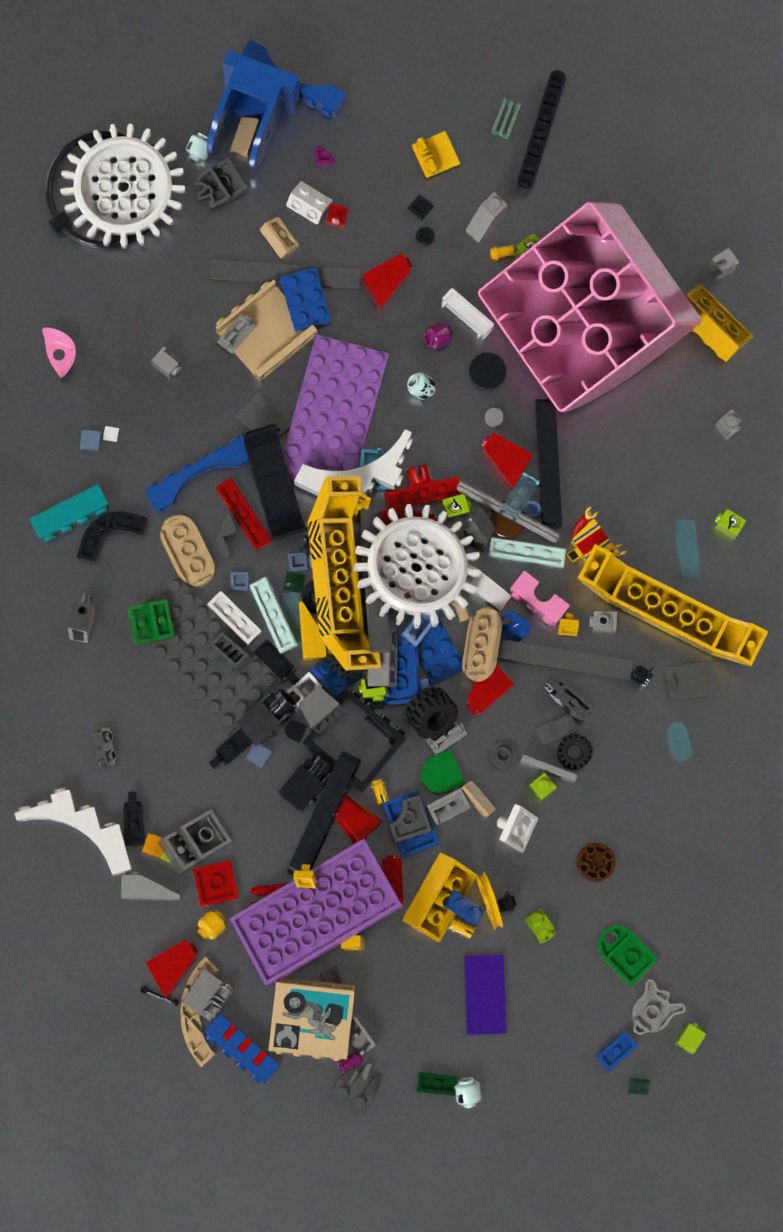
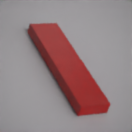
(243, 514)

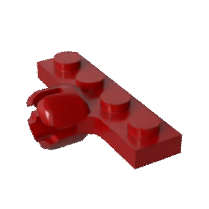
(421, 489)

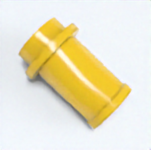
(500, 252)
(379, 789)
(461, 927)

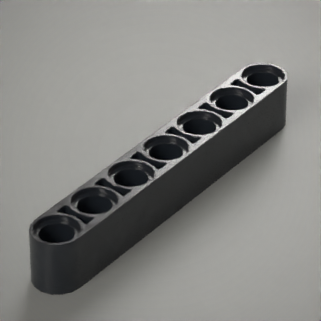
(541, 140)
(548, 463)
(325, 812)

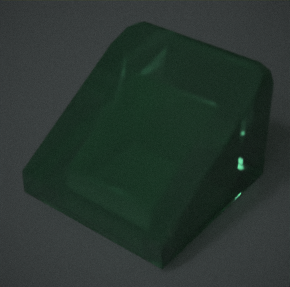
(638, 1086)

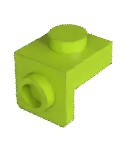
(376, 694)
(541, 926)

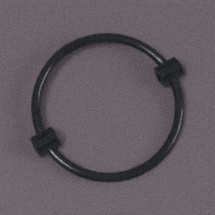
(60, 221)

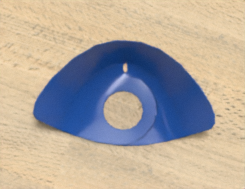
(514, 631)

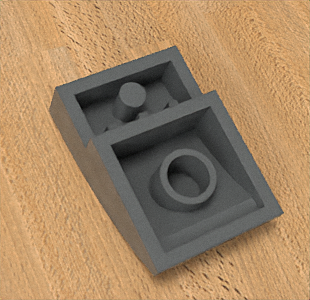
(199, 841)

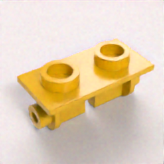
(363, 503)

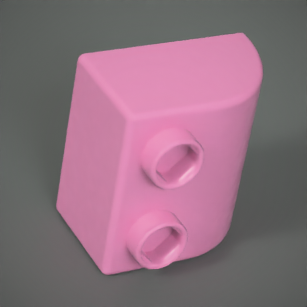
(589, 305)

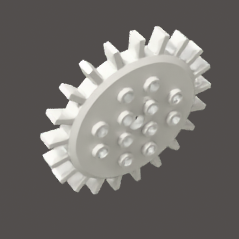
(98, 164)
(409, 533)

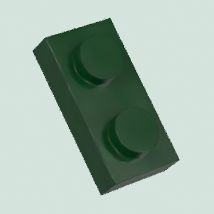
(436, 1083)

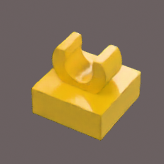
(568, 626)
(305, 877)

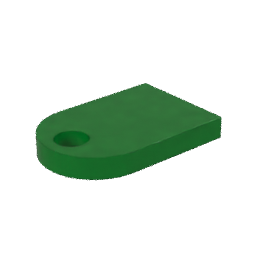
(626, 955)

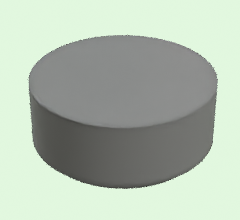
(494, 417)

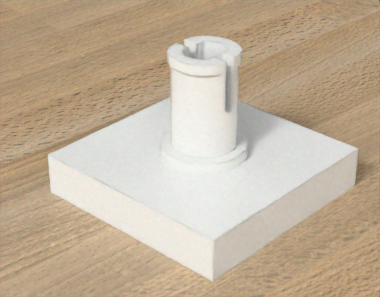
(517, 828)

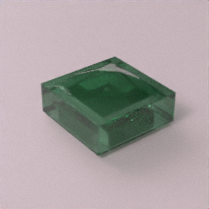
(294, 582)

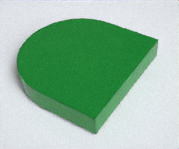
(441, 773)

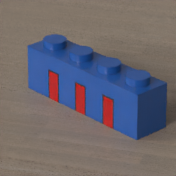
(241, 1048)

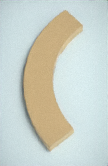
(191, 1020)

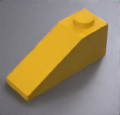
(312, 644)

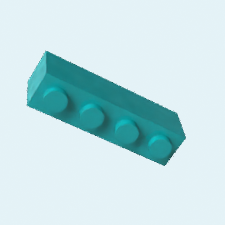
(70, 513)

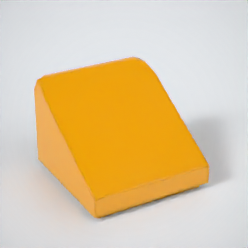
(152, 846)

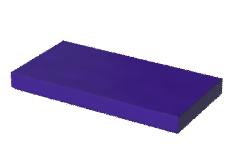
(485, 994)

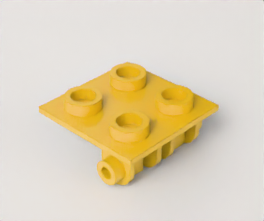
(435, 154)

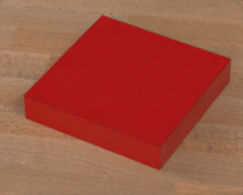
(215, 883)

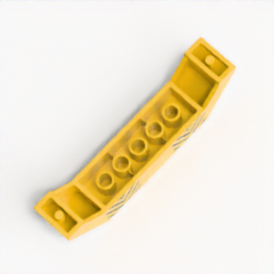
(333, 573)
(670, 609)

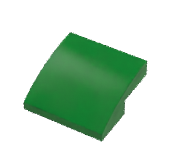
(150, 622)

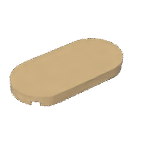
(187, 550)
(482, 644)

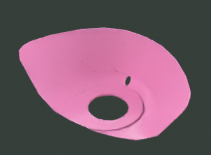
(59, 340)

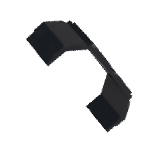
(273, 481)

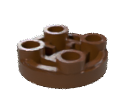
(504, 526)
(595, 862)

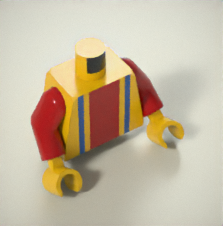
(586, 535)

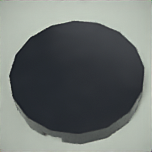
(487, 371)

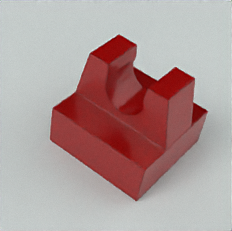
(337, 215)

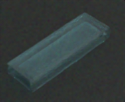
(519, 497)
(687, 549)
(290, 607)

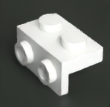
(308, 202)

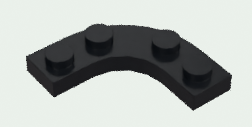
(103, 526)

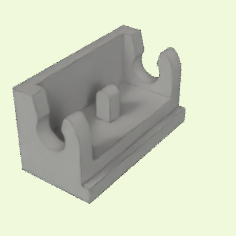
(725, 262)
(448, 807)
(359, 1037)

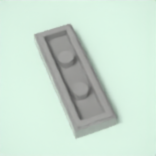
(548, 768)

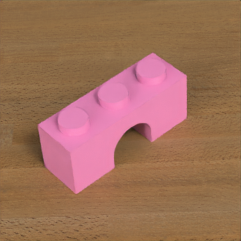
(550, 610)

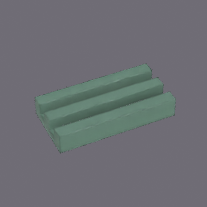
(511, 104)

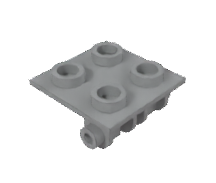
(207, 995)

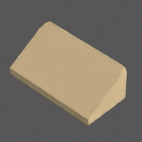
(244, 136)
(279, 237)
(478, 799)

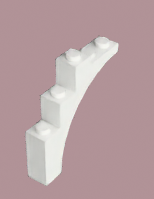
(381, 471)
(62, 809)

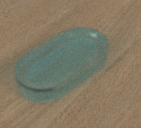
(679, 742)

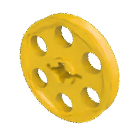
(489, 901)

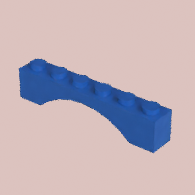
(324, 97)
(165, 493)

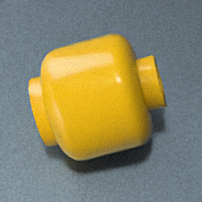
(212, 925)

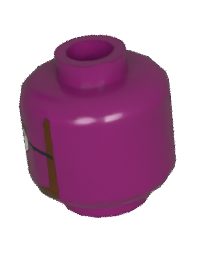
(437, 335)

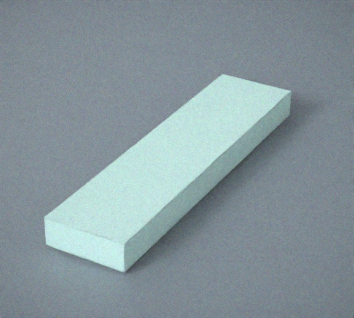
(527, 552)
(273, 615)

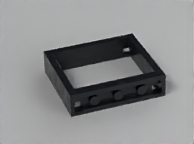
(382, 719)

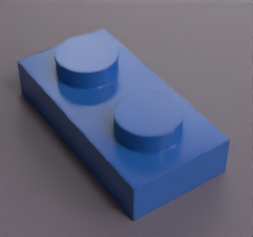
(464, 907)
(616, 1051)

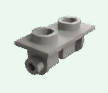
(236, 333)
(447, 739)

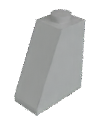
(487, 217)

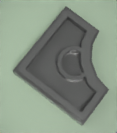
(412, 820)

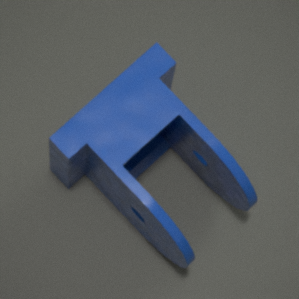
(253, 92)

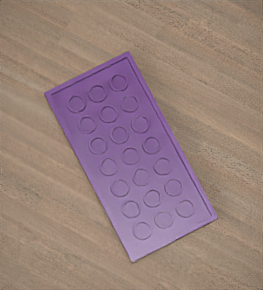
(334, 406)
(307, 922)

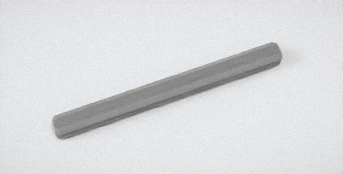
(496, 505)

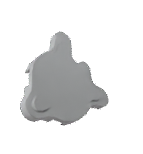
(653, 1011)

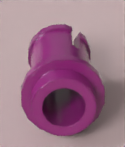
(352, 1060)

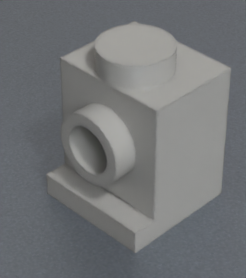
(166, 363)
(729, 424)
(611, 622)

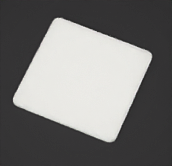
(110, 433)

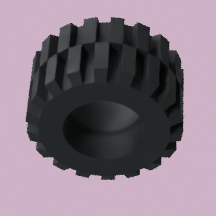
(431, 712)

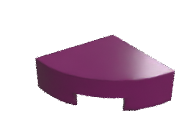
(323, 157)

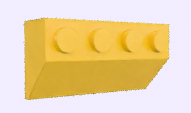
(717, 326)
(427, 908)

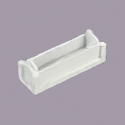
(467, 313)
(234, 618)

